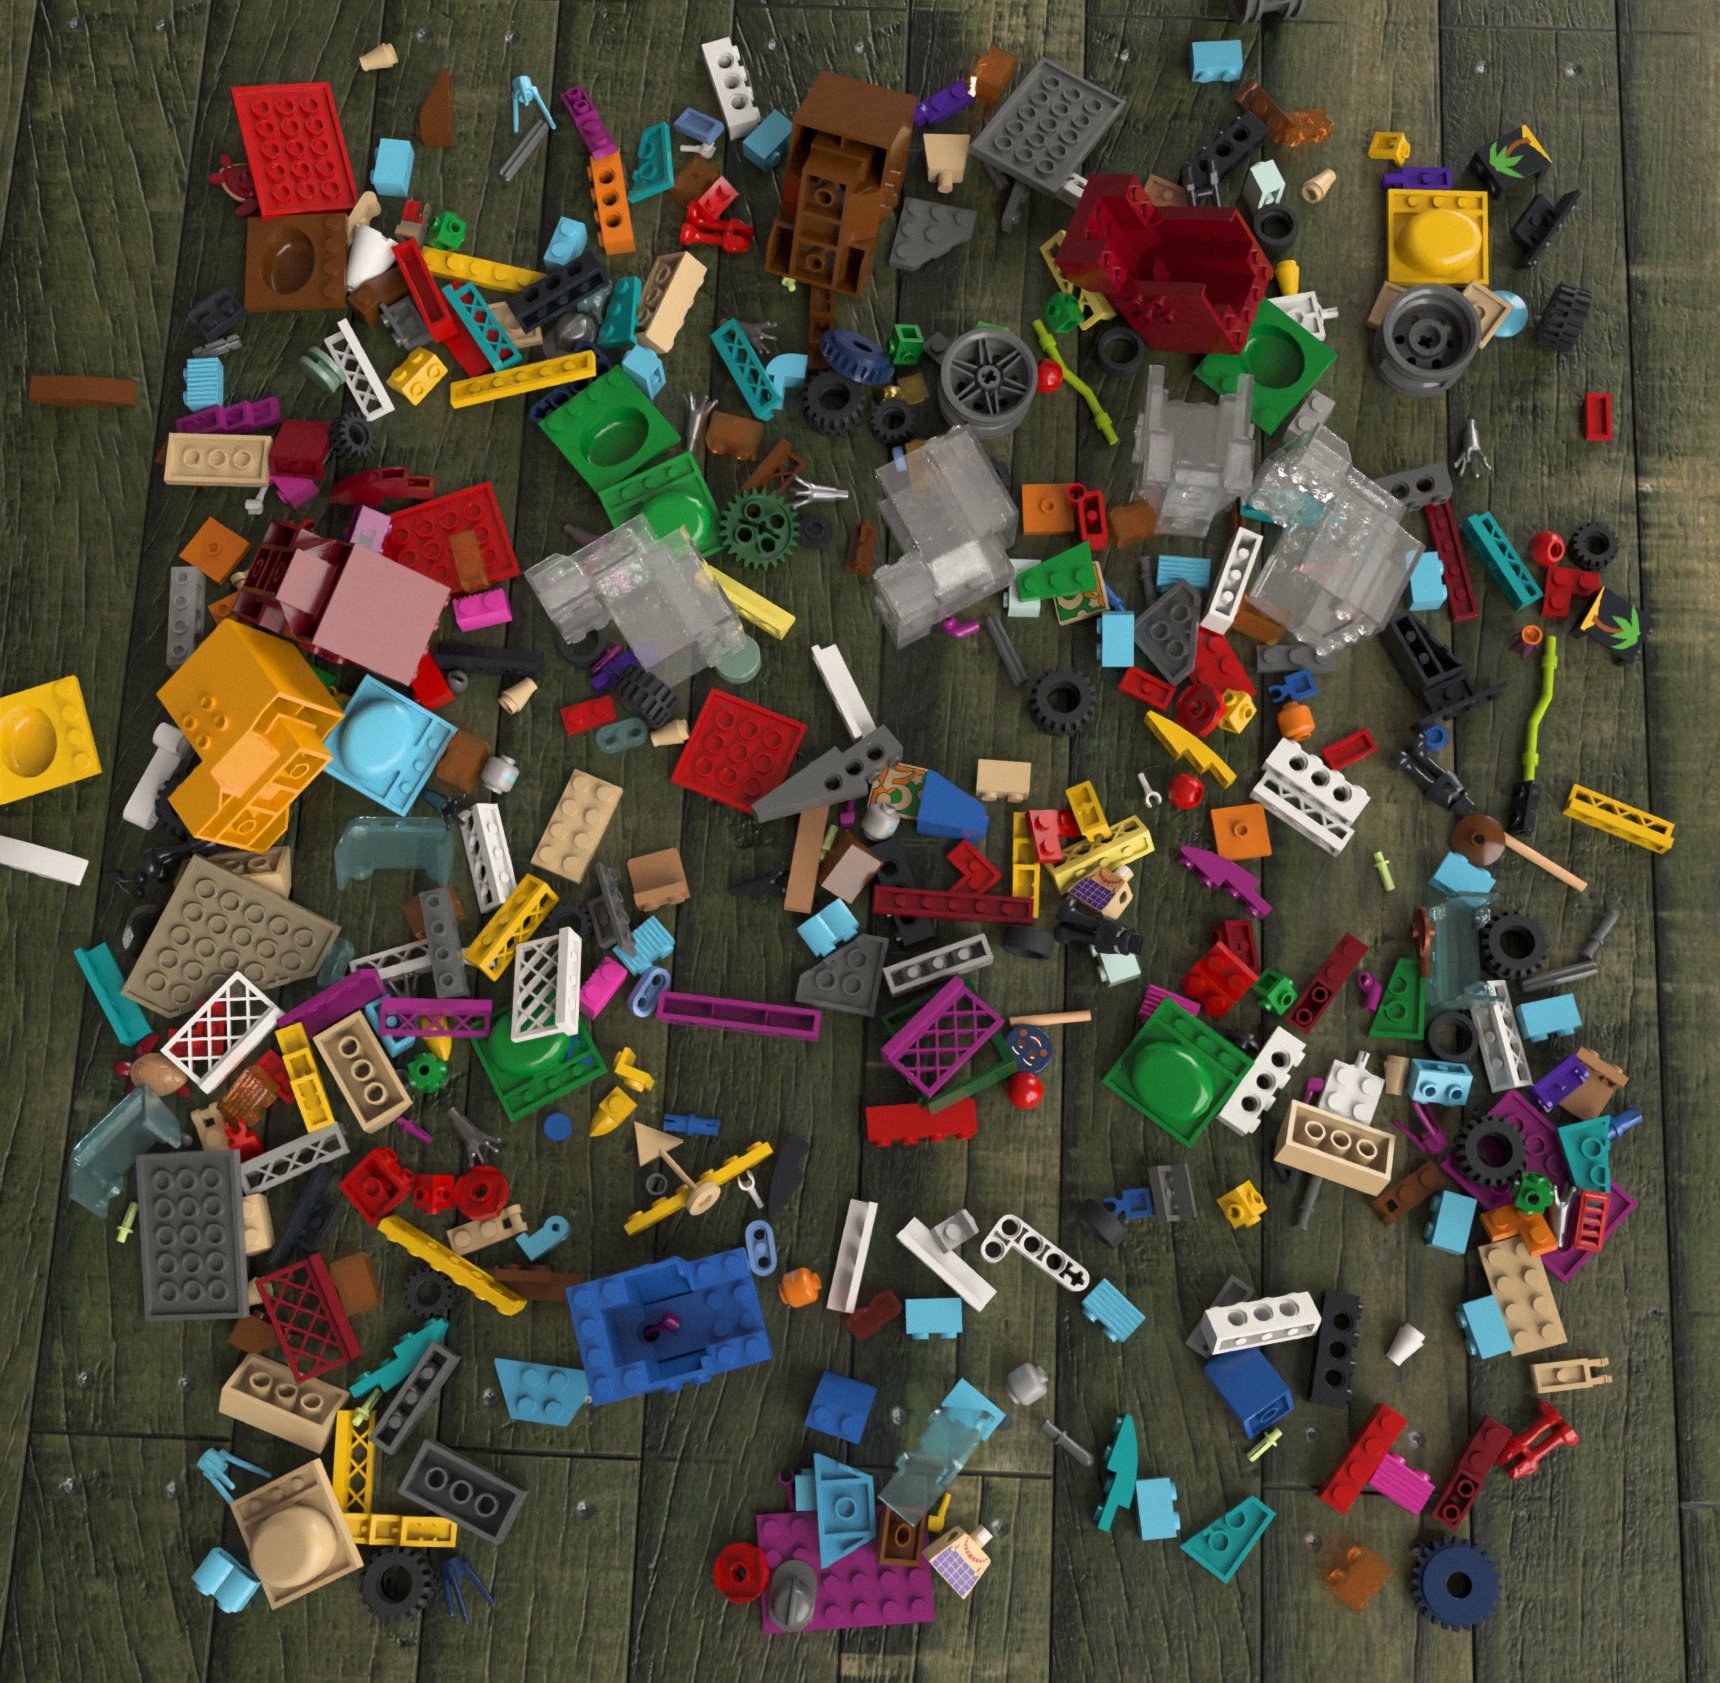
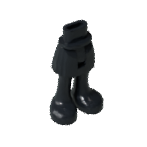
(1445, 789)
(158, 859)
(1110, 934)

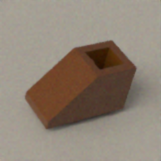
(256, 1334)

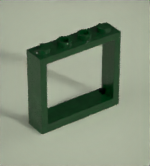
(1007, 1067)

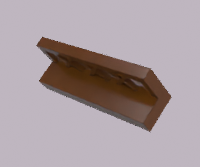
(767, 471)

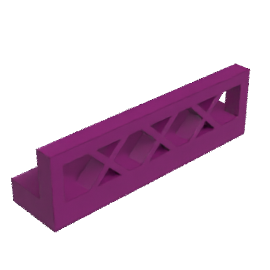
(336, 1002)
(435, 1007)

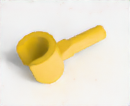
(936, 1523)

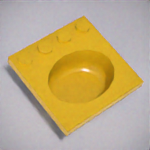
(1437, 237)
(45, 740)

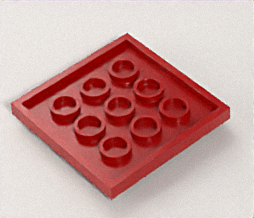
(737, 751)

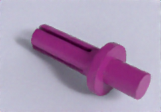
(605, 659)
(414, 1130)

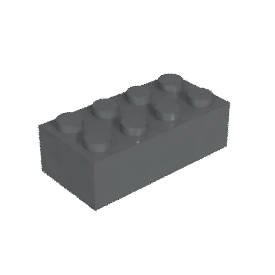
(463, 1491)

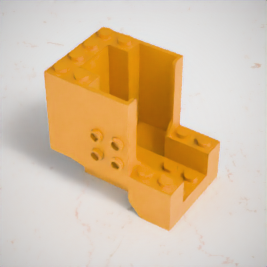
(257, 727)

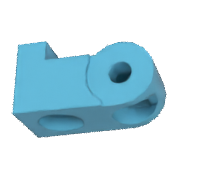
(553, 1233)

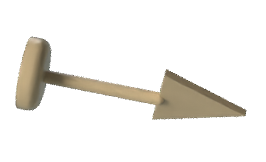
(655, 1143)

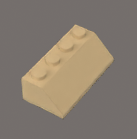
(666, 300)
(268, 870)
(363, 1072)
(1335, 1148)
(269, 1399)

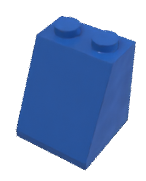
(950, 812)
(1249, 1389)
(841, 1406)

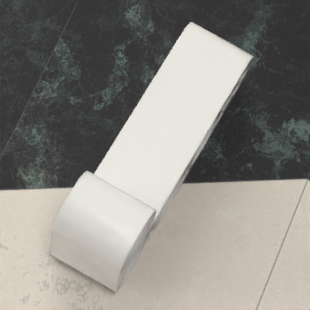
(170, 759)
(1039, 1257)

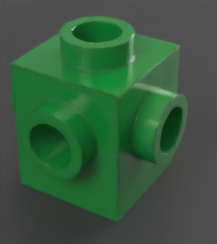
(445, 232)
(1062, 312)
(905, 344)
(1274, 991)
(436, 1076)
(1529, 1184)

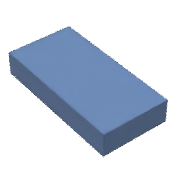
(699, 126)

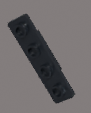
(1539, 224)
(1451, 696)
(310, 1220)

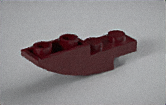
(374, 485)
(1326, 983)
(1469, 1472)

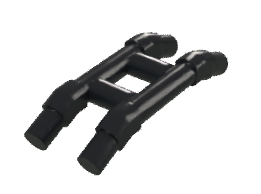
(1213, 181)

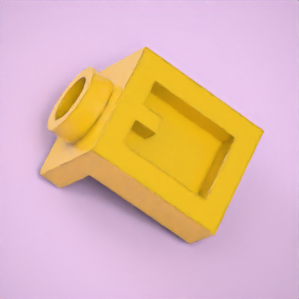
(1389, 146)

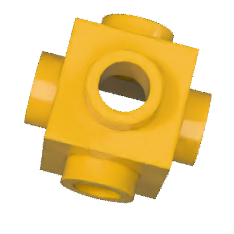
(1238, 711)
(1242, 1205)

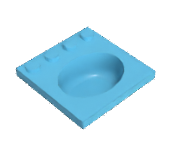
(386, 746)

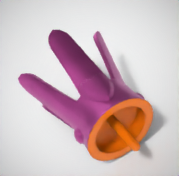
(1530, 637)

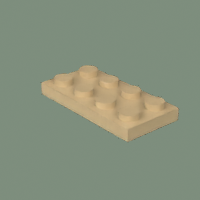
(218, 460)
(577, 826)
(1522, 1295)

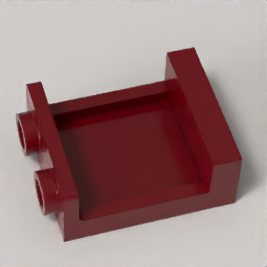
(300, 449)

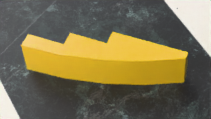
(1181, 742)
(1024, 869)
(305, 1077)
(401, 1530)

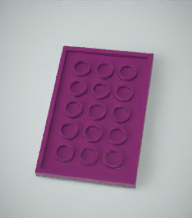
(1544, 1158)
(852, 1588)

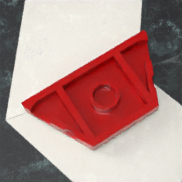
(1218, 664)

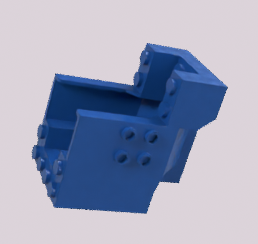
(717, 1332)

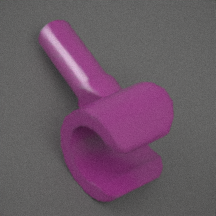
(848, 818)
(1312, 1085)
(669, 1321)
(789, 1489)

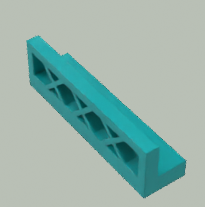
(474, 327)
(741, 371)
(1498, 563)
(107, 983)

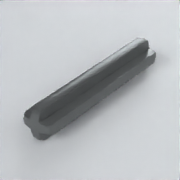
(523, 150)
(1006, 650)
(1558, 976)

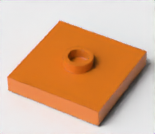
(1046, 510)
(215, 550)
(1240, 832)

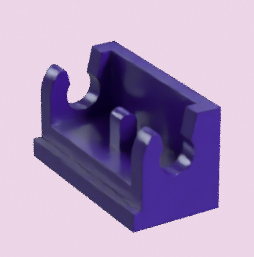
(1558, 1083)

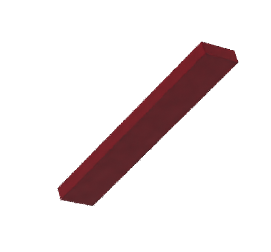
(1455, 575)
(953, 905)

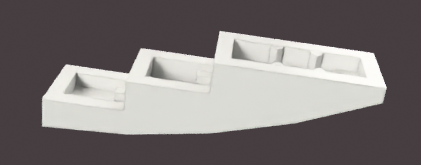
(42, 861)

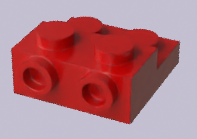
(1218, 980)
(378, 1185)

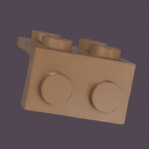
(1165, 193)
(658, 879)
(1593, 1095)

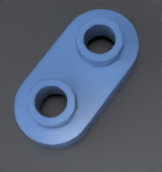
(648, 991)
(761, 1248)

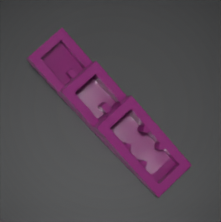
(233, 419)

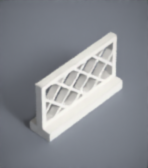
(567, 986)
(241, 1048)

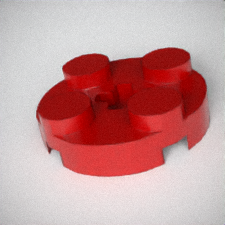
(1212, 709)
(489, 1205)
(756, 1567)

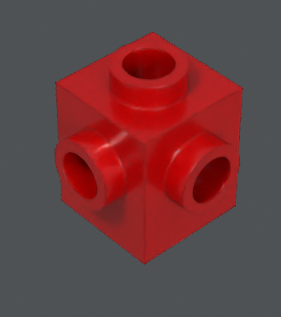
(433, 1192)

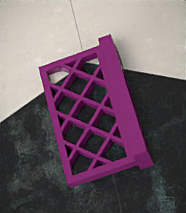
(925, 1020)

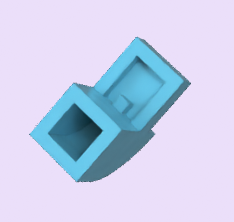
(787, 371)

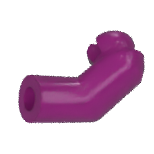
(957, 629)

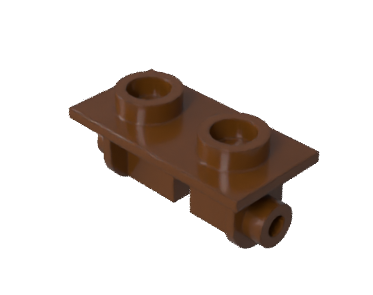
(861, 549)

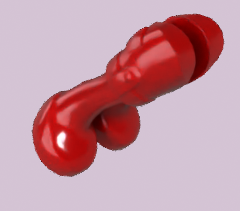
(734, 236)
(1529, 1457)

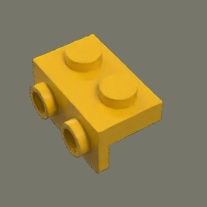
(417, 375)
(633, 1077)

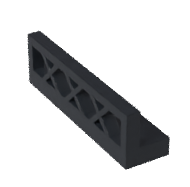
(490, 661)

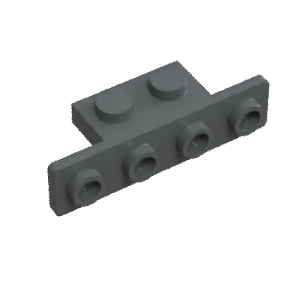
(608, 914)

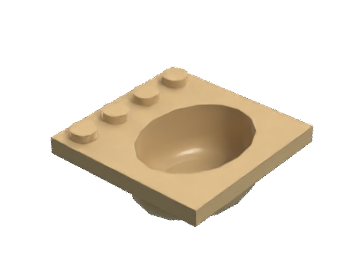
(296, 1534)

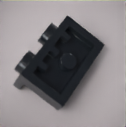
(217, 313)

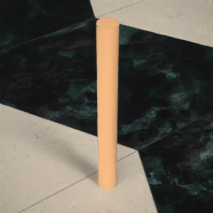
(1544, 863)

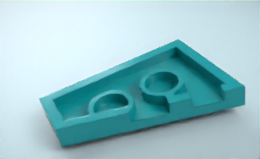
(655, 164)
(621, 315)
(1586, 1154)
(1229, 1538)

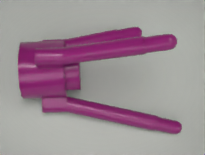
(1433, 1137)

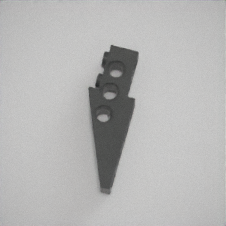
(808, 787)

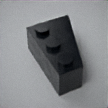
(1418, 653)

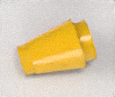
(1287, 276)

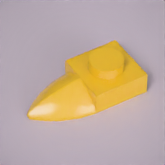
(438, 1045)
(611, 1112)

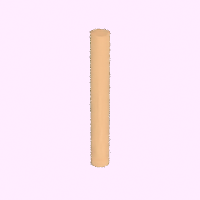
(1053, 1018)

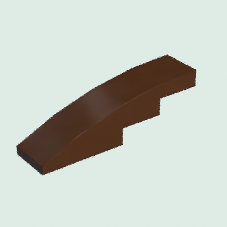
(821, 320)
(82, 390)

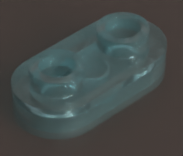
(621, 733)
(335, 963)

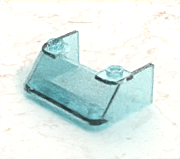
(396, 845)
(1455, 952)
(113, 1144)
(935, 1460)

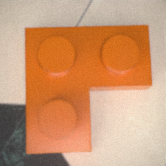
(1531, 1228)

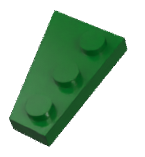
(1060, 576)
(1402, 1005)

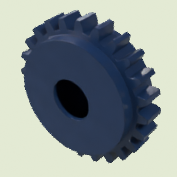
(856, 357)
(1479, 1586)

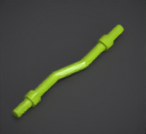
(1101, 419)
(1548, 663)

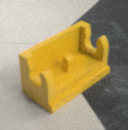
(1088, 811)

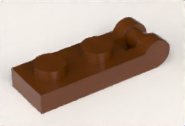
(1264, 109)
(1408, 1192)

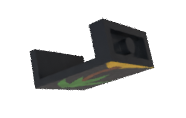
(1509, 161)
(1613, 624)

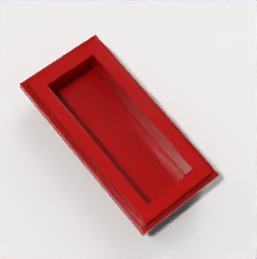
(1598, 416)
(1349, 750)

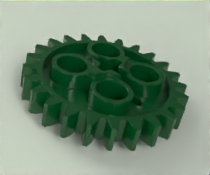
(751, 550)

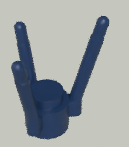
(454, 1572)

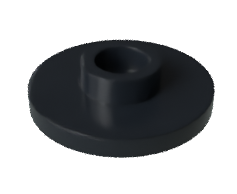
(815, 532)
(1242, 1039)

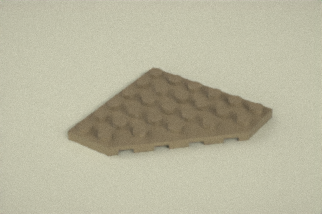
(222, 927)

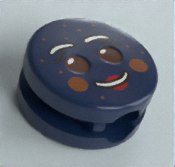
(1030, 1048)

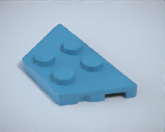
(541, 1391)
(843, 1508)

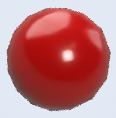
(1049, 376)
(1546, 548)
(1185, 791)
(1024, 1090)

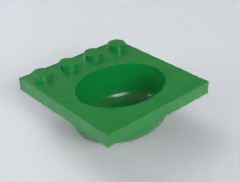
(1283, 363)
(609, 431)
(669, 498)
(535, 1069)
(1178, 1071)

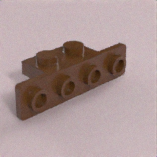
(537, 1283)

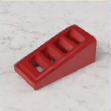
(1585, 1237)

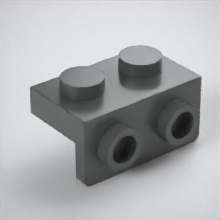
(407, 324)
(1172, 1193)

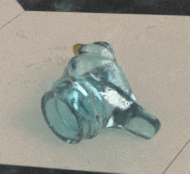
(595, 302)

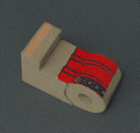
(413, 222)

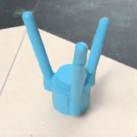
(524, 93)
(214, 1465)

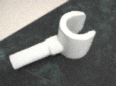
(704, 150)
(255, 506)
(1148, 791)
(749, 1186)

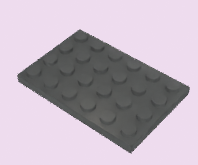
(1047, 127)
(192, 1235)

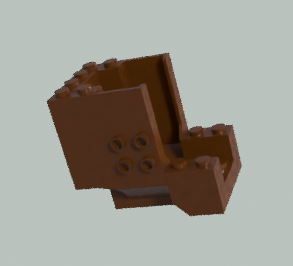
(856, 148)

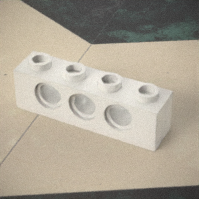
(720, 55)
(1231, 581)
(1311, 766)
(1278, 1043)
(1260, 1322)

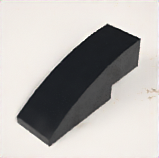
(786, 1176)

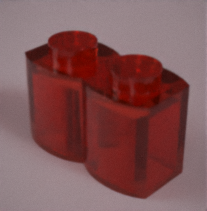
(880, 1310)

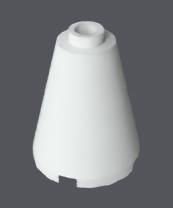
(368, 256)

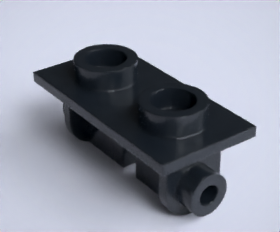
(1524, 797)

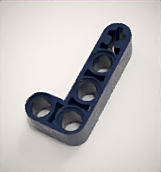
(568, 390)

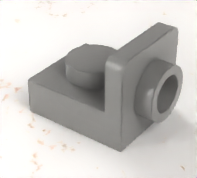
(954, 1231)

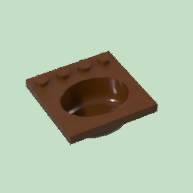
(296, 263)

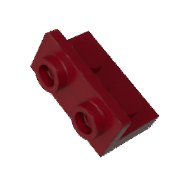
(1238, 938)

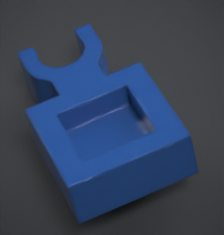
(1298, 686)
(1135, 1203)

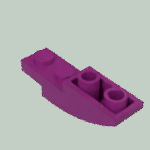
(587, 123)
(1218, 871)

